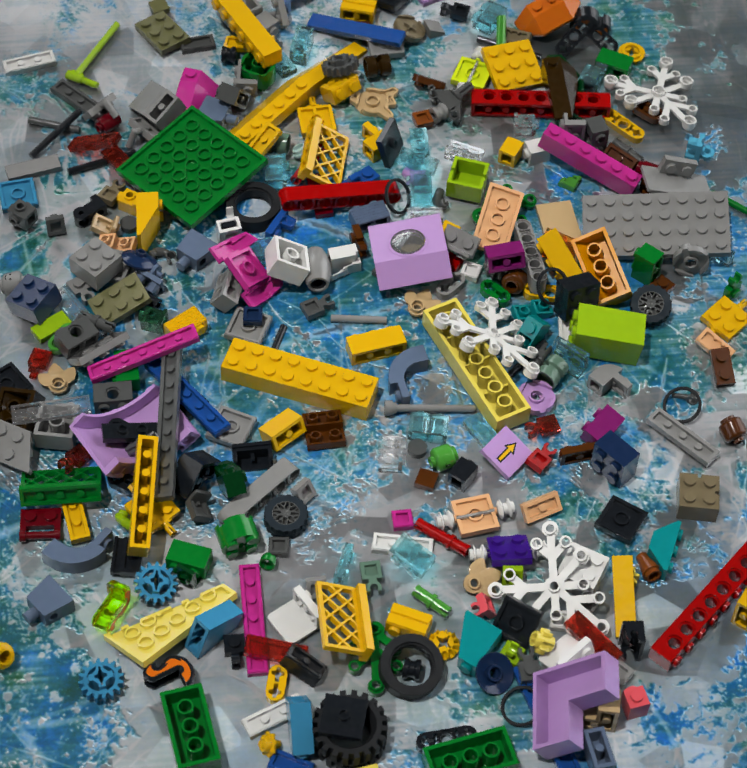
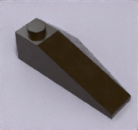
(560, 85)
(15, 396)

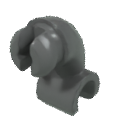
(160, 252)

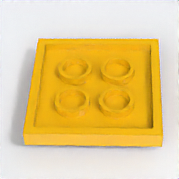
(512, 66)

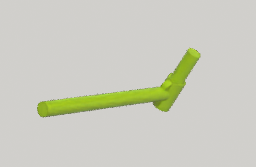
(77, 75)

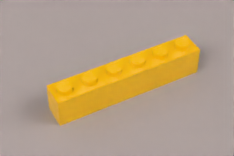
(249, 31)
(142, 496)

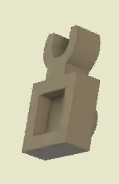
(109, 194)

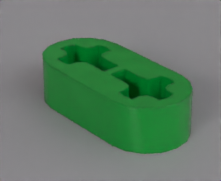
(496, 292)

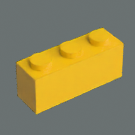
(557, 254)
(375, 345)

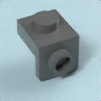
(198, 507)

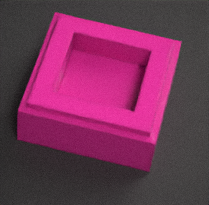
(402, 520)

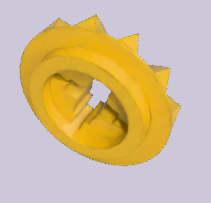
(638, 51)
(452, 644)

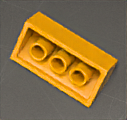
(600, 259)

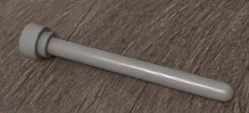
(392, 408)

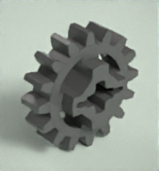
(340, 65)

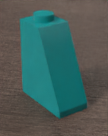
(476, 640)

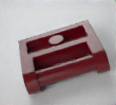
(40, 520)

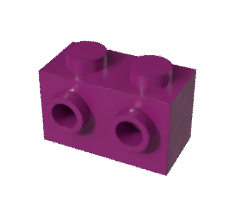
(504, 256)
(605, 420)

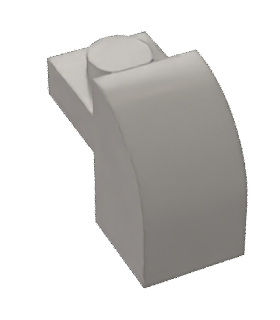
(609, 377)

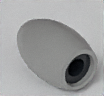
(320, 270)

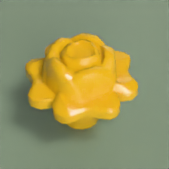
(268, 744)

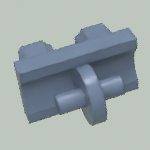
(155, 283)

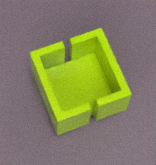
(467, 179)

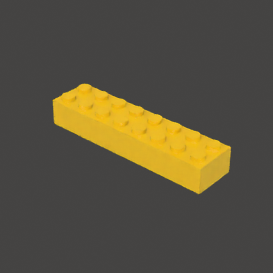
(299, 378)

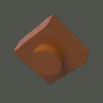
(422, 119)

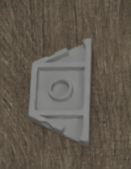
(16, 447)

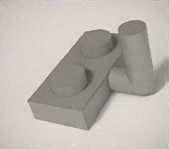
(280, 13)
(105, 103)
(143, 127)

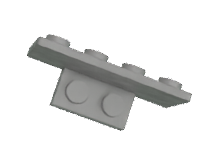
(674, 175)

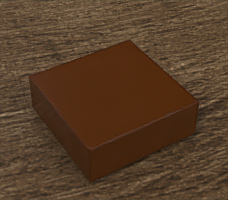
(426, 479)

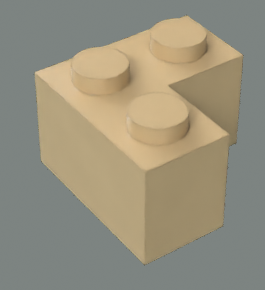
(602, 715)

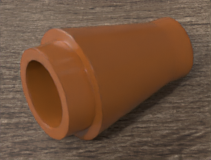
(649, 569)

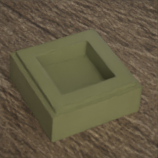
(158, 6)

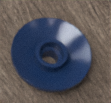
(138, 259)
(502, 673)

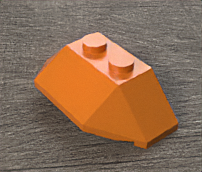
(546, 16)

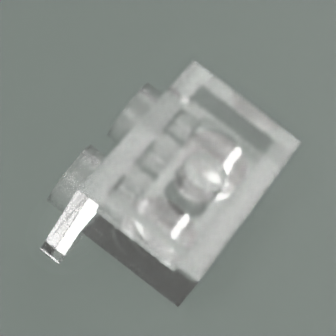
(463, 150)
(418, 212)
(390, 453)

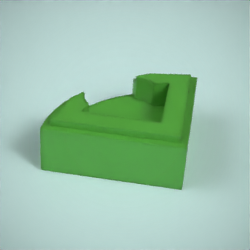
(570, 183)

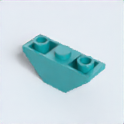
(663, 546)

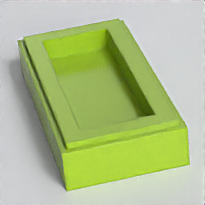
(49, 326)

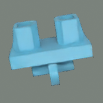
(696, 150)

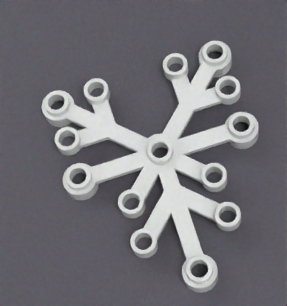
(657, 93)
(492, 335)
(573, 603)

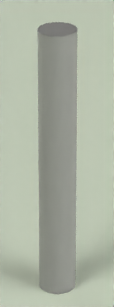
(359, 319)

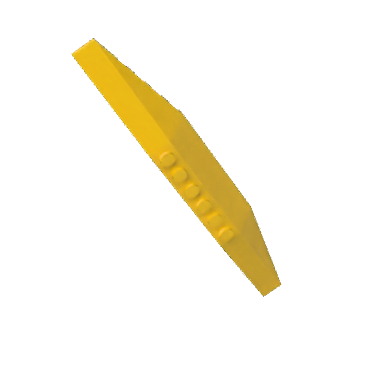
(289, 97)

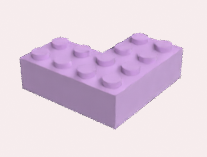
(563, 694)

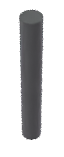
(52, 124)

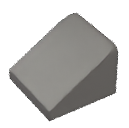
(433, 28)

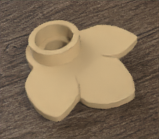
(419, 302)
(57, 377)
(483, 577)

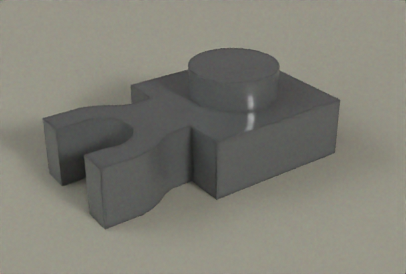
(314, 308)
(527, 666)

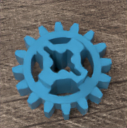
(164, 583)
(91, 684)

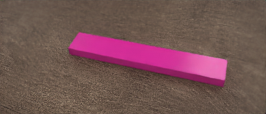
(143, 353)
(253, 614)

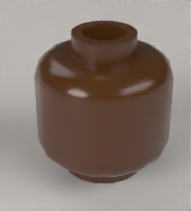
(514, 281)
(733, 429)

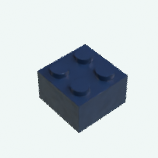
(33, 299)
(614, 459)

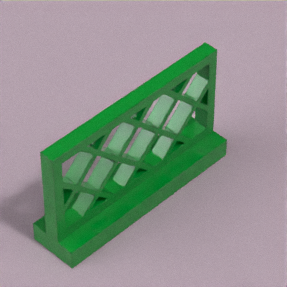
(66, 492)

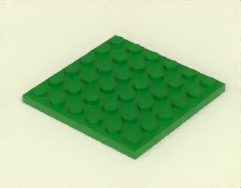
(192, 166)

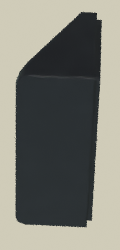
(303, 665)

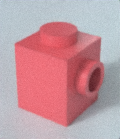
(634, 702)

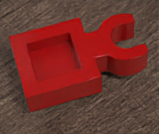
(540, 459)

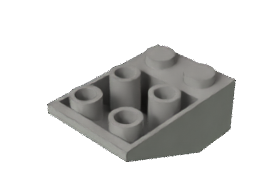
(157, 105)

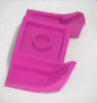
(247, 268)

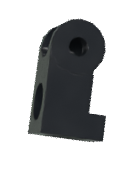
(84, 215)

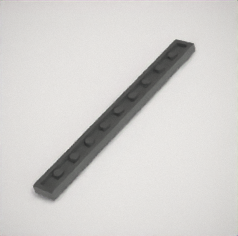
(168, 426)

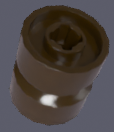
(377, 66)

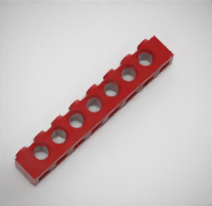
(506, 102)
(667, 657)

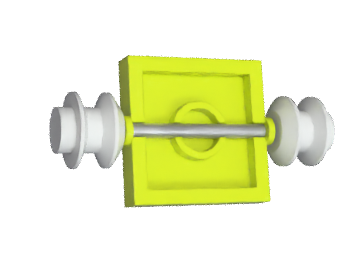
(471, 70)

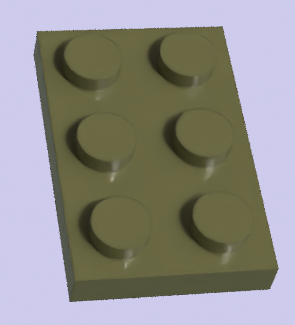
(162, 33)
(120, 299)

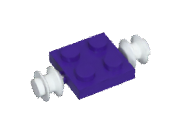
(506, 551)

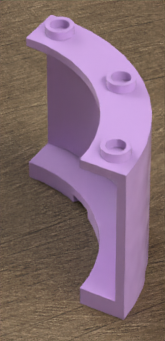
(112, 457)

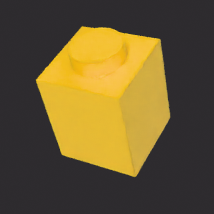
(510, 152)

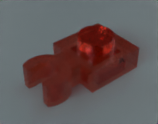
(544, 425)
(76, 457)

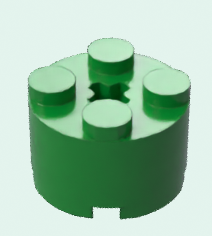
(252, 70)
(237, 535)

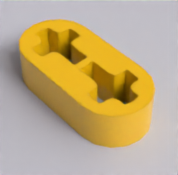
(271, 684)

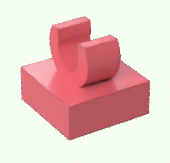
(485, 606)

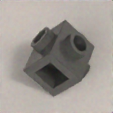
(22, 214)

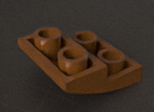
(324, 430)

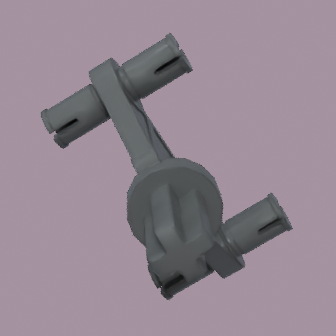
(451, 99)

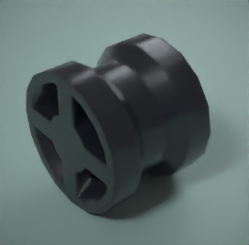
(228, 55)
(411, 669)

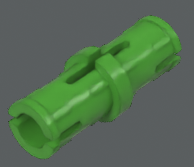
(431, 601)

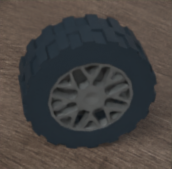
(653, 302)
(285, 516)

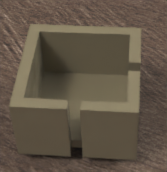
(697, 497)

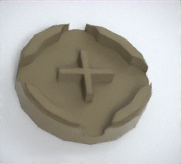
(414, 30)

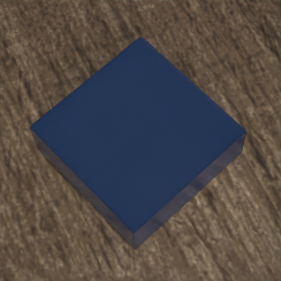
(252, 316)

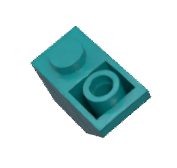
(533, 330)

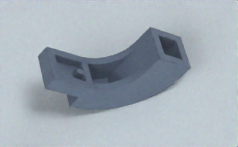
(404, 365)
(80, 559)

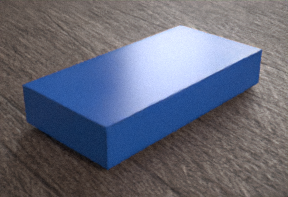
(285, 760)

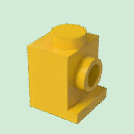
(127, 201)

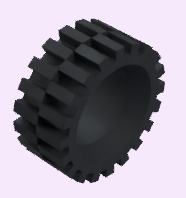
(359, 756)

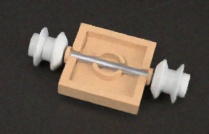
(475, 515)

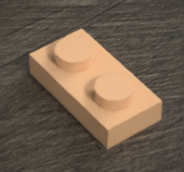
(541, 506)

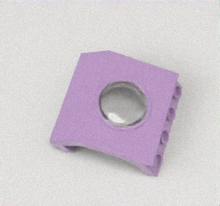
(410, 252)

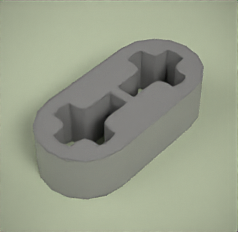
(453, 288)

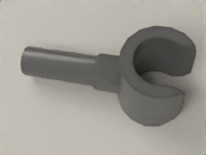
(691, 398)

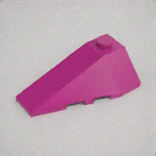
(194, 87)

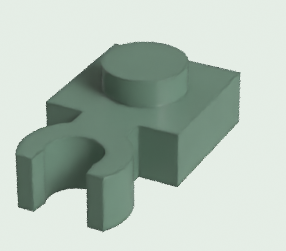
(372, 575)

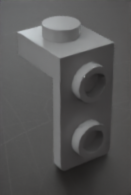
(247, 85)

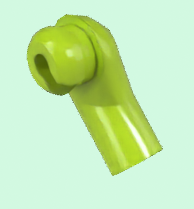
(121, 518)

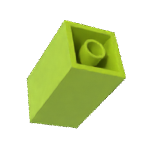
(608, 333)

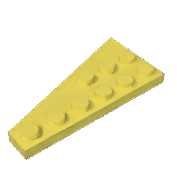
(166, 627)

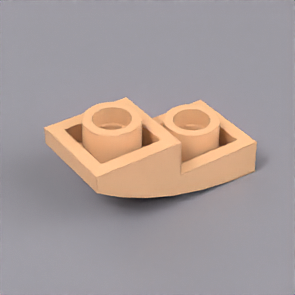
(122, 243)

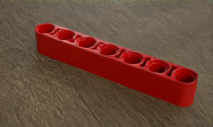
(336, 195)

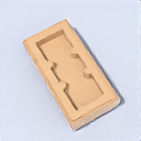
(709, 340)

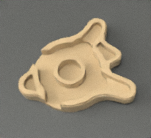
(375, 102)

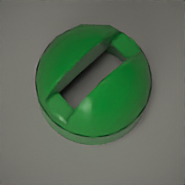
(267, 565)

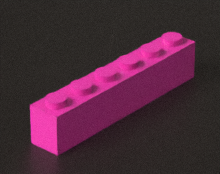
(589, 160)

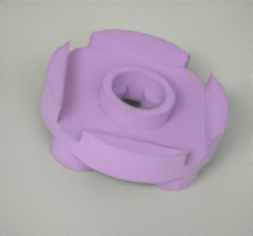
(545, 393)

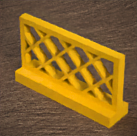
(312, 150)
(359, 619)

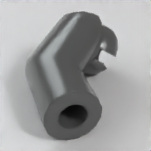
(437, 199)

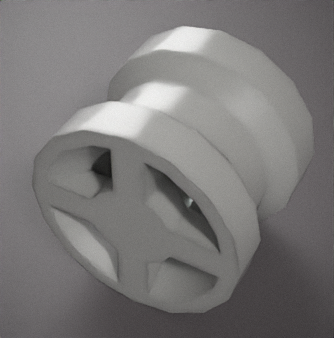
(439, 113)

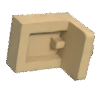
(104, 225)

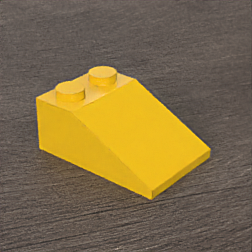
(148, 218)

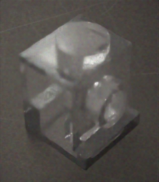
(525, 125)

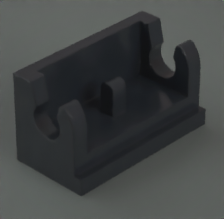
(253, 455)
(632, 638)

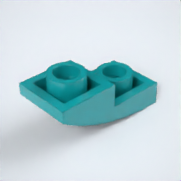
(535, 307)

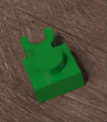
(733, 290)

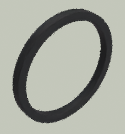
(387, 198)
(539, 280)
(688, 389)
(503, 703)

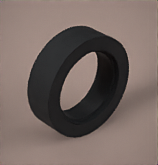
(255, 190)
(422, 644)

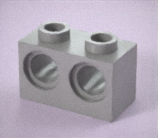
(226, 292)

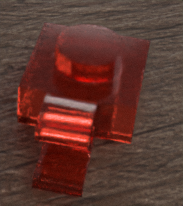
(38, 361)

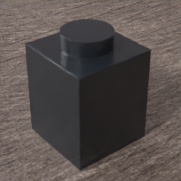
(462, 474)

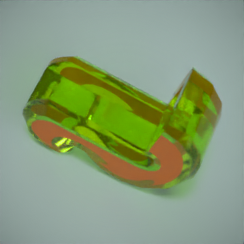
(112, 607)

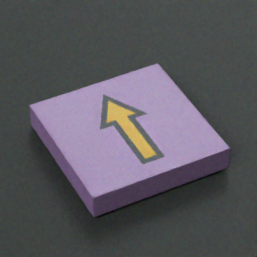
(505, 452)

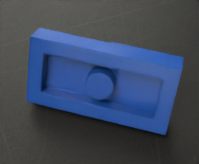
(365, 174)
(280, 222)

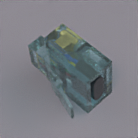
(593, 76)

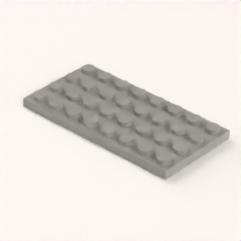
(661, 221)

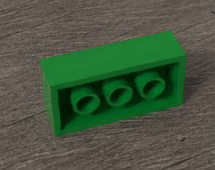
(190, 727)
(478, 750)

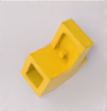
(370, 147)

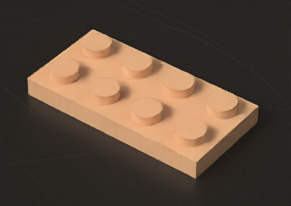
(498, 215)

